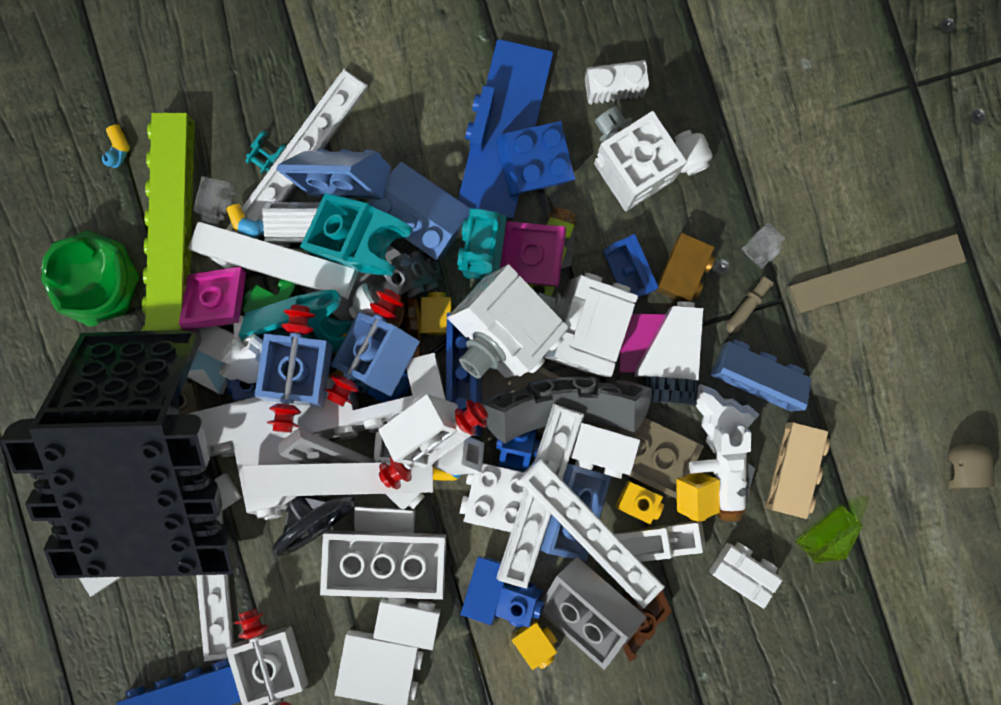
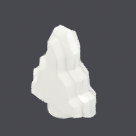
(242, 359)
(722, 413)

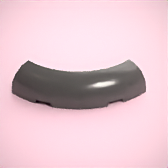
(528, 409)

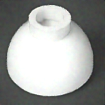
(362, 298)

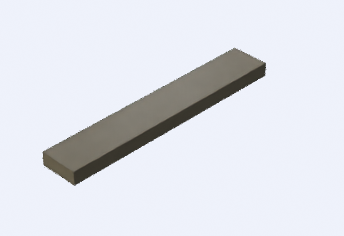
(877, 274)

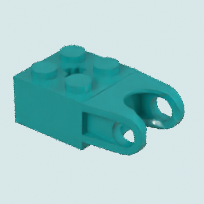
(353, 234)
(484, 243)
(271, 317)

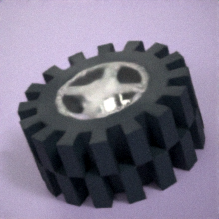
(673, 390)

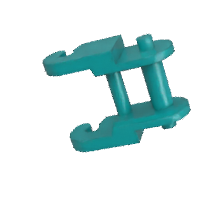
(256, 146)

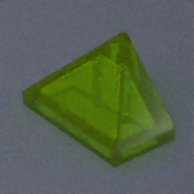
(831, 537)

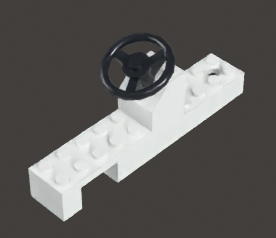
(243, 432)

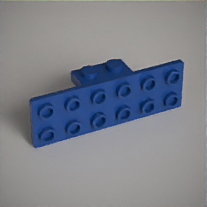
(505, 105)

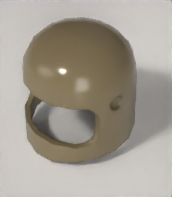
(972, 467)

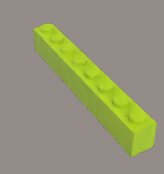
(168, 218)

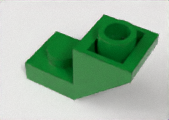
(260, 297)

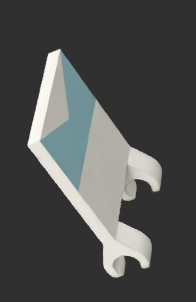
(208, 357)

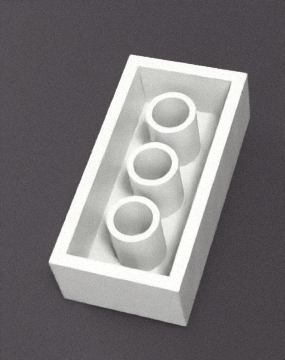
(383, 564)

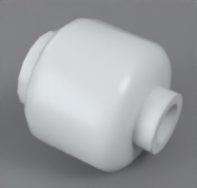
(694, 150)

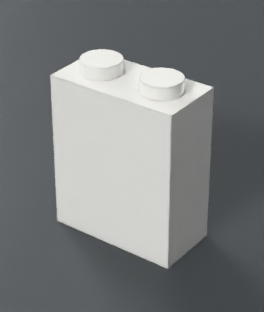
(377, 670)

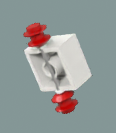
(426, 434)
(266, 664)

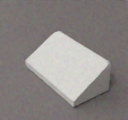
(384, 519)

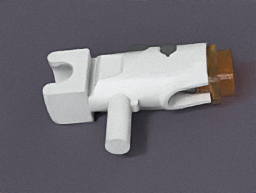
(731, 470)

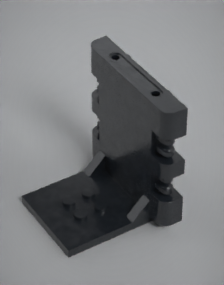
(122, 463)

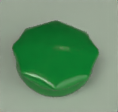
(89, 277)

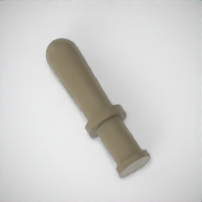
(741, 315)

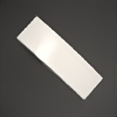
(665, 540)

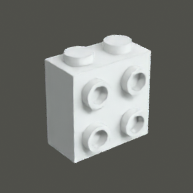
(493, 497)

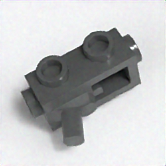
(413, 275)

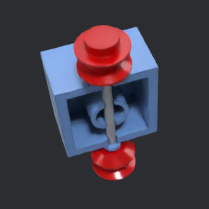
(372, 351)
(293, 370)

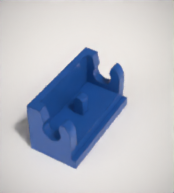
(630, 266)
(483, 591)

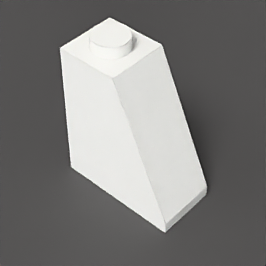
(675, 346)

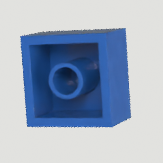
(535, 158)

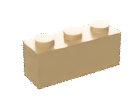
(798, 470)

